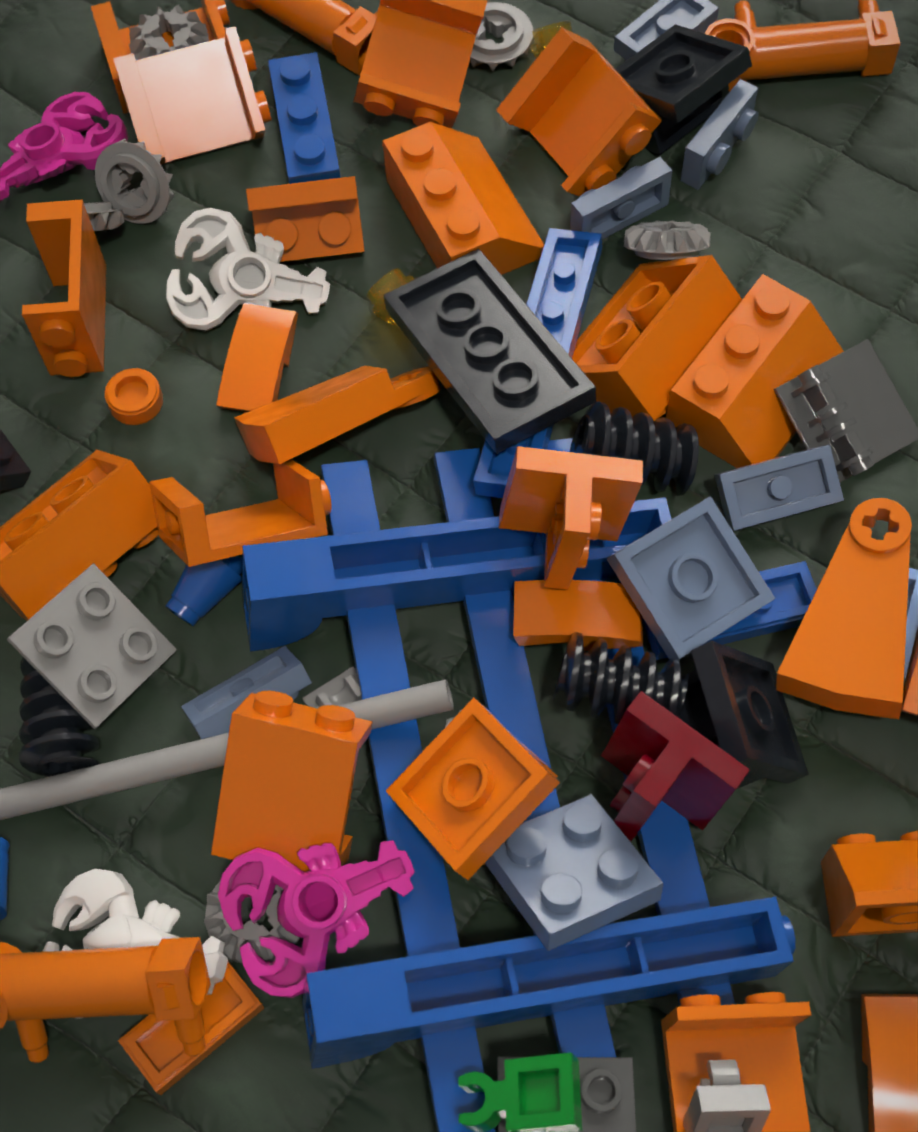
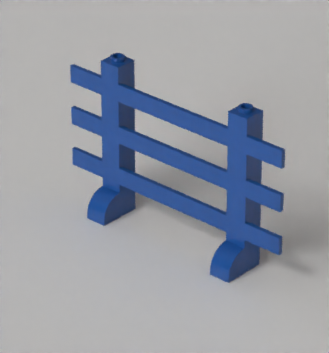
(444, 988)

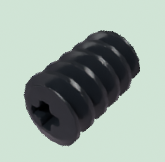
(662, 447)
(617, 679)
(51, 729)

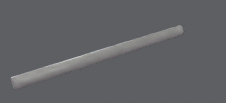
(198, 755)

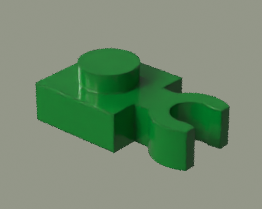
(534, 1097)

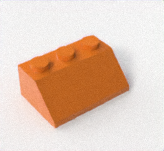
(458, 198)
(654, 332)
(733, 379)
(78, 521)
(872, 885)

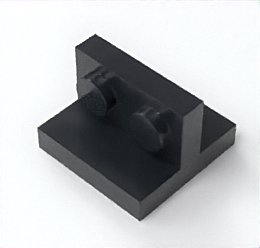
(683, 79)
(739, 710)

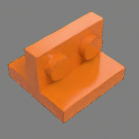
(309, 217)
(571, 501)
(472, 788)

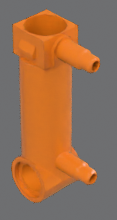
(326, 23)
(815, 47)
(104, 982)

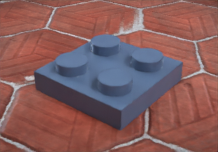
(690, 579)
(573, 872)

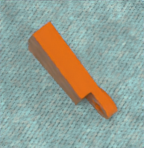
(330, 409)
(855, 627)

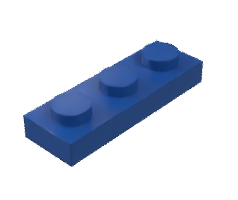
(304, 118)

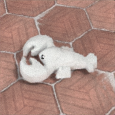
(237, 276)
(109, 894)

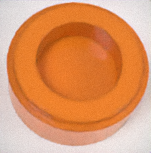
(133, 396)

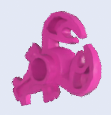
(57, 144)
(309, 907)

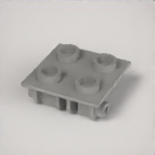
(92, 645)

